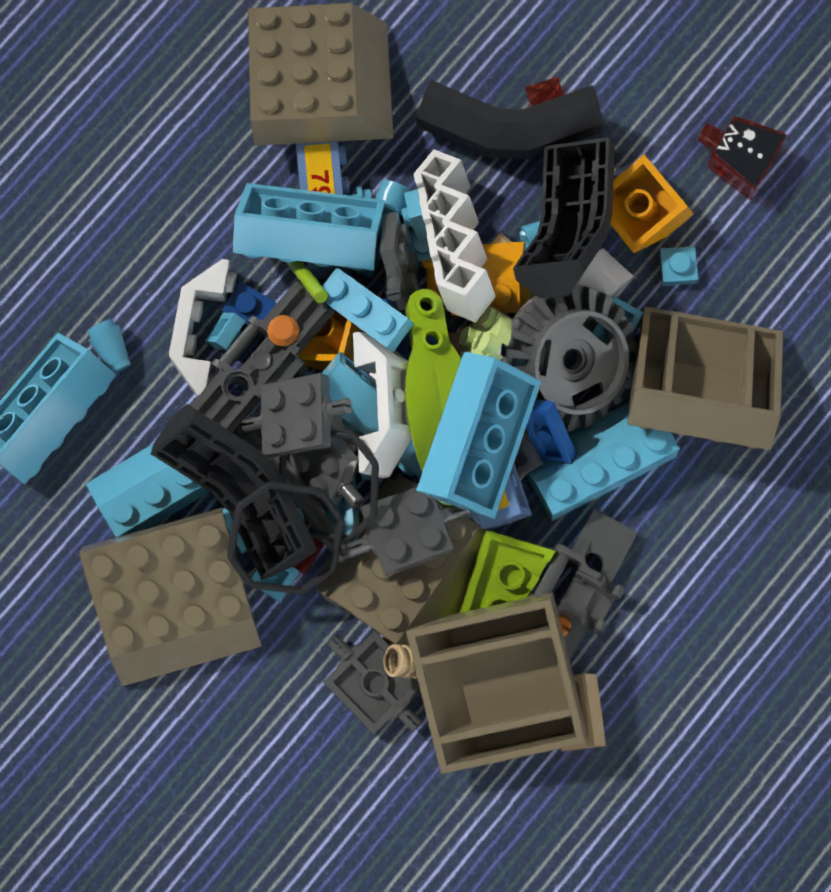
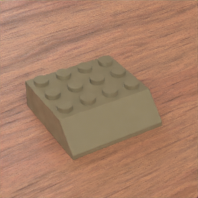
(318, 75)
(707, 378)
(169, 597)
(497, 683)

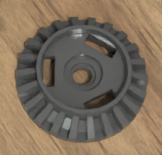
(561, 324)

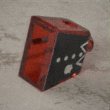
(742, 153)

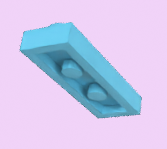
(366, 310)

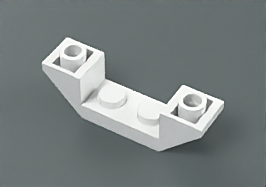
(212, 286)
(394, 432)

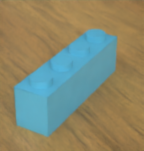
(362, 391)

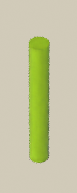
(308, 281)

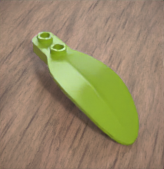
(428, 371)

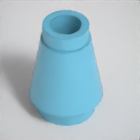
(109, 344)

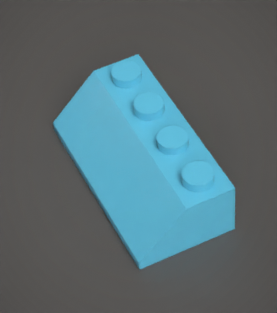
(308, 227)
(48, 404)
(479, 434)
(606, 458)
(141, 493)

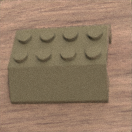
(412, 595)

